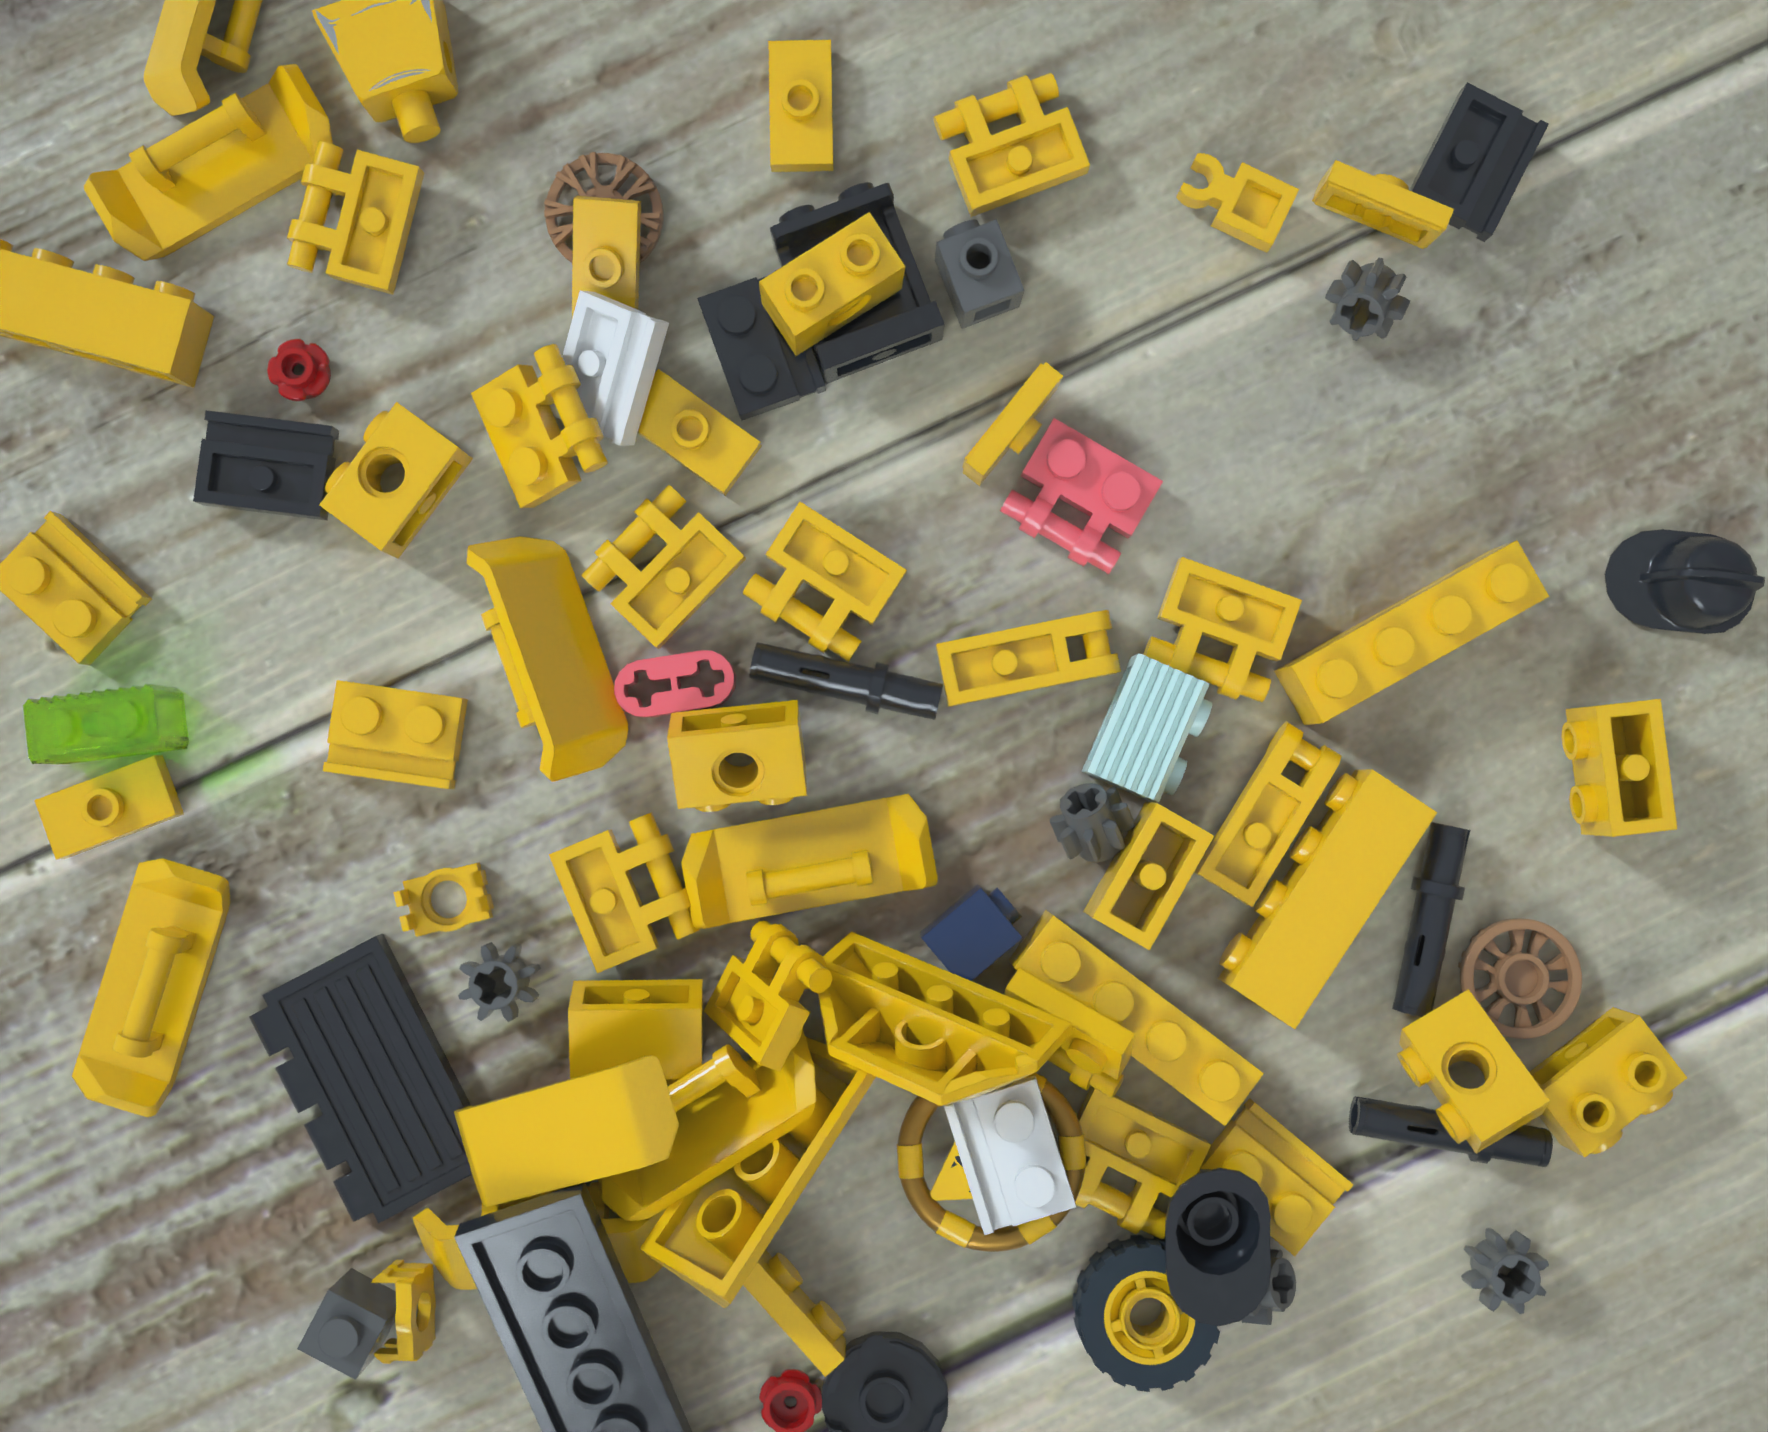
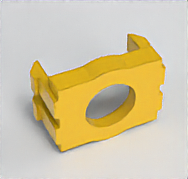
(418, 894)
(413, 1287)

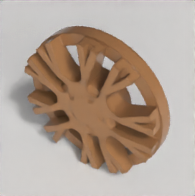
(590, 163)
(1522, 976)

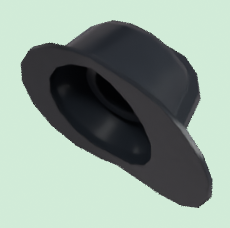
(1682, 581)
(1218, 1246)

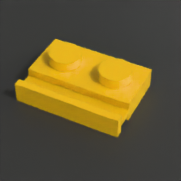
(70, 588)
(395, 734)
(1291, 1174)

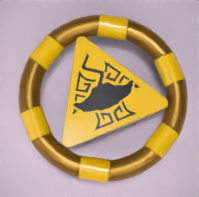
(953, 1184)

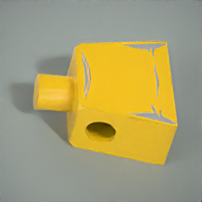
(394, 58)

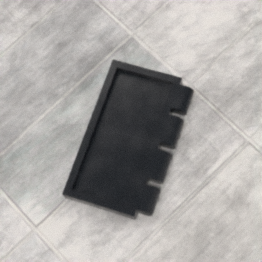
(375, 1076)

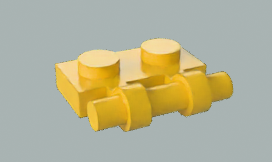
(1019, 159)
(372, 221)
(526, 432)
(835, 565)
(679, 576)
(1228, 611)
(605, 897)
(766, 1012)
(1097, 1046)
(1141, 1147)

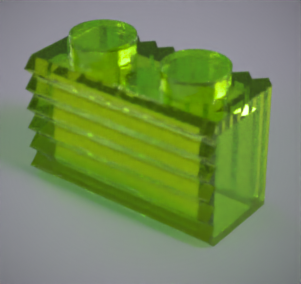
(105, 724)

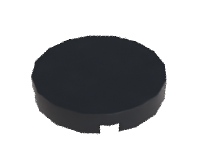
(886, 1387)

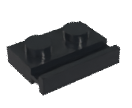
(1478, 159)
(754, 354)
(265, 465)

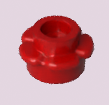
(313, 379)
(778, 1414)

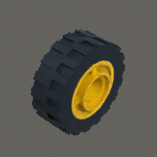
(1133, 1353)

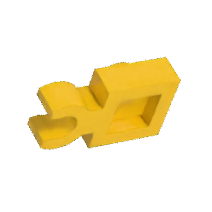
(1248, 205)

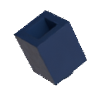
(973, 932)

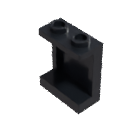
(891, 327)

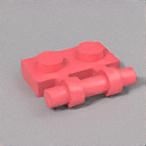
(1090, 480)

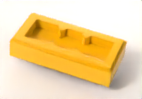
(800, 105)
(1382, 204)
(606, 248)
(1014, 425)
(696, 434)
(109, 807)

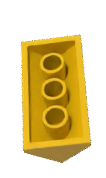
(728, 1223)

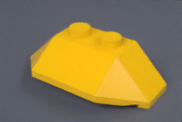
(929, 1025)

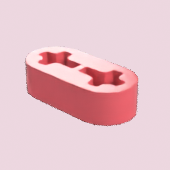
(673, 668)

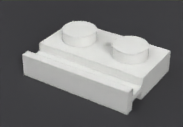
(615, 362)
(1010, 1155)

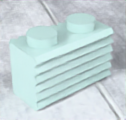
(1148, 728)

